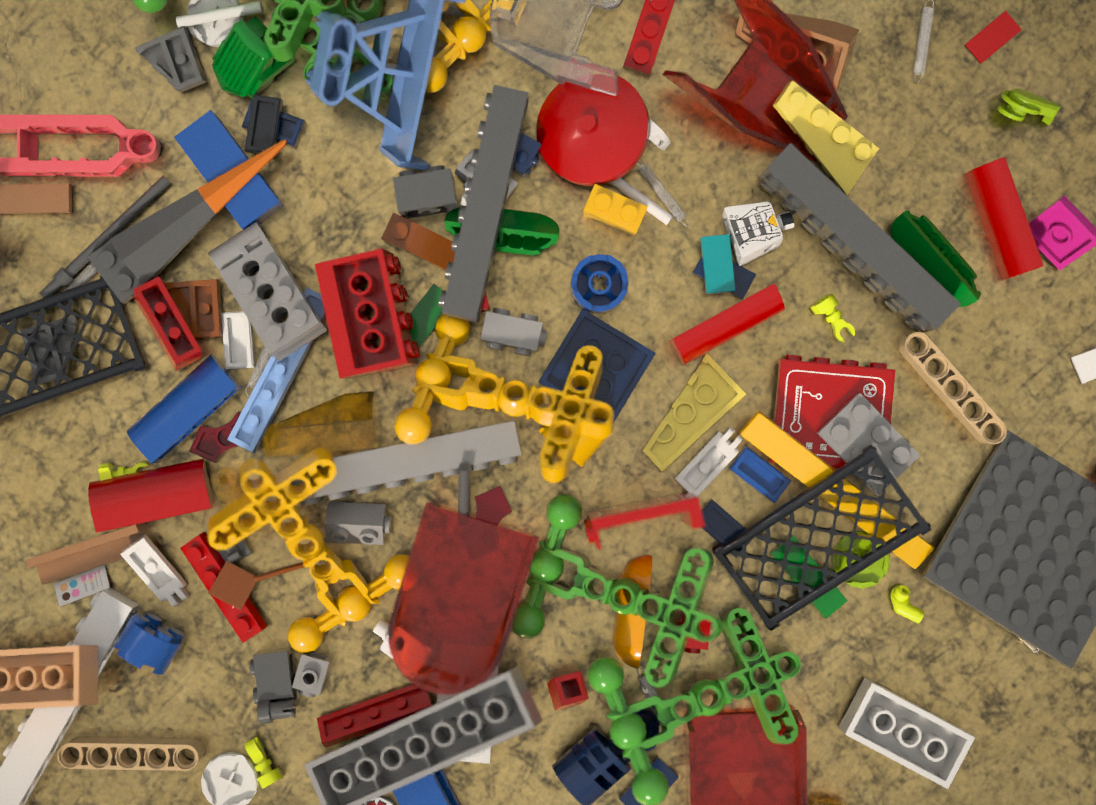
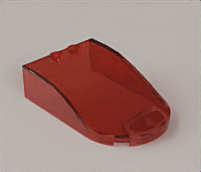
(457, 600)
(737, 764)

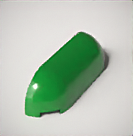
(519, 231)
(936, 255)

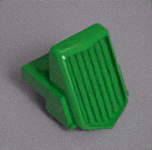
(244, 60)

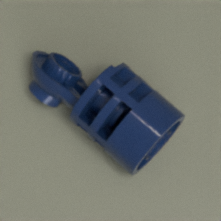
(597, 762)

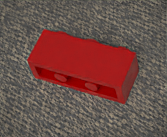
(167, 323)

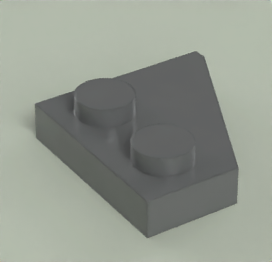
(175, 59)

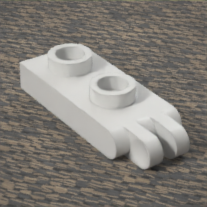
(709, 462)
(155, 570)

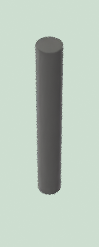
(464, 489)

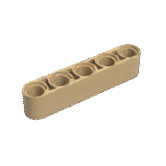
(965, 392)
(118, 756)

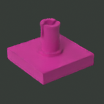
(1062, 232)

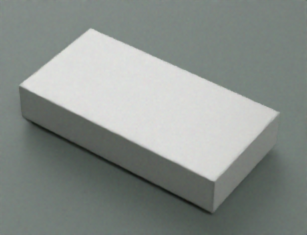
(237, 341)

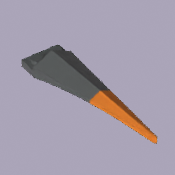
(151, 244)

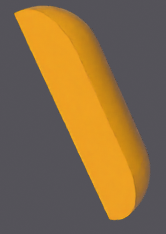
(630, 629)

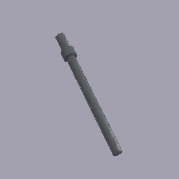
(64, 277)

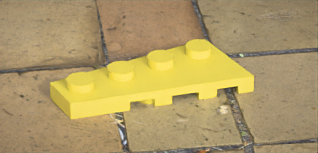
(828, 137)
(697, 409)

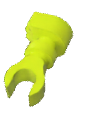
(827, 306)
(107, 470)
(256, 752)

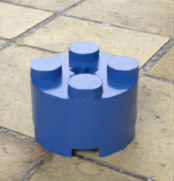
(599, 267)
(149, 642)

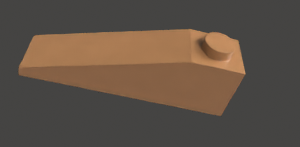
(831, 40)

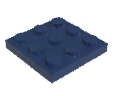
(622, 360)

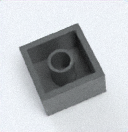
(425, 192)

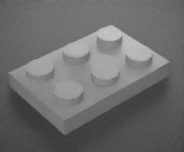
(859, 426)

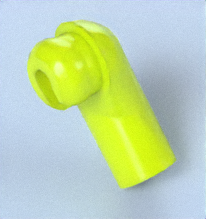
(902, 605)

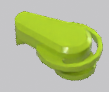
(1024, 102)

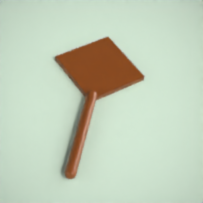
(235, 584)

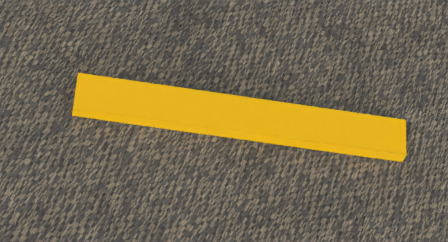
(811, 469)

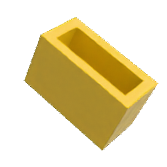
(614, 210)

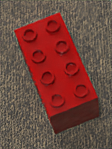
(349, 310)

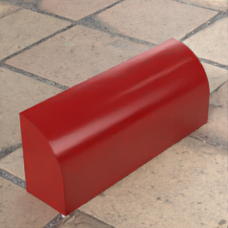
(1004, 218)
(728, 324)
(150, 495)

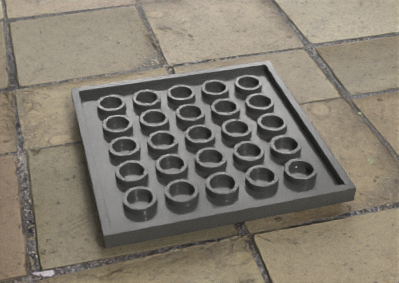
(1025, 550)

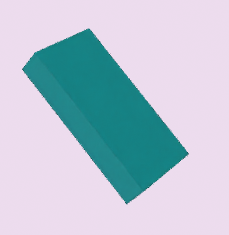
(717, 264)

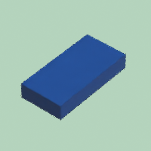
(760, 474)

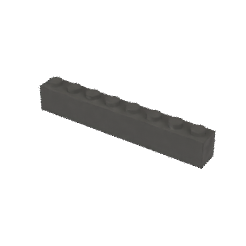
(485, 203)

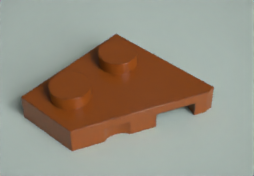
(199, 305)

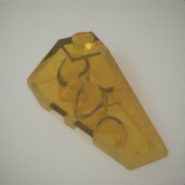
(335, 425)

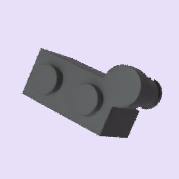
(274, 683)

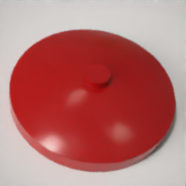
(591, 133)

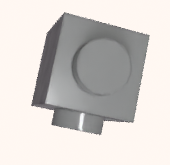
(312, 674)

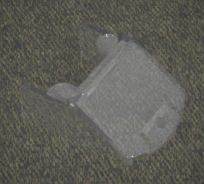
(547, 38)

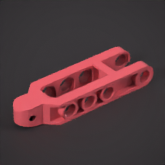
(134, 146)

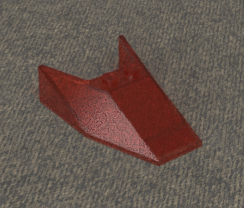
(774, 57)

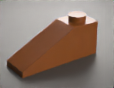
(418, 241)

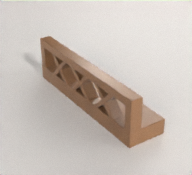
(86, 554)

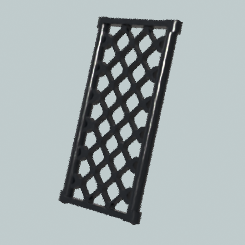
(136, 363)
(773, 621)

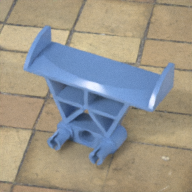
(410, 72)

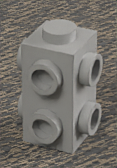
(521, 333)
(356, 523)

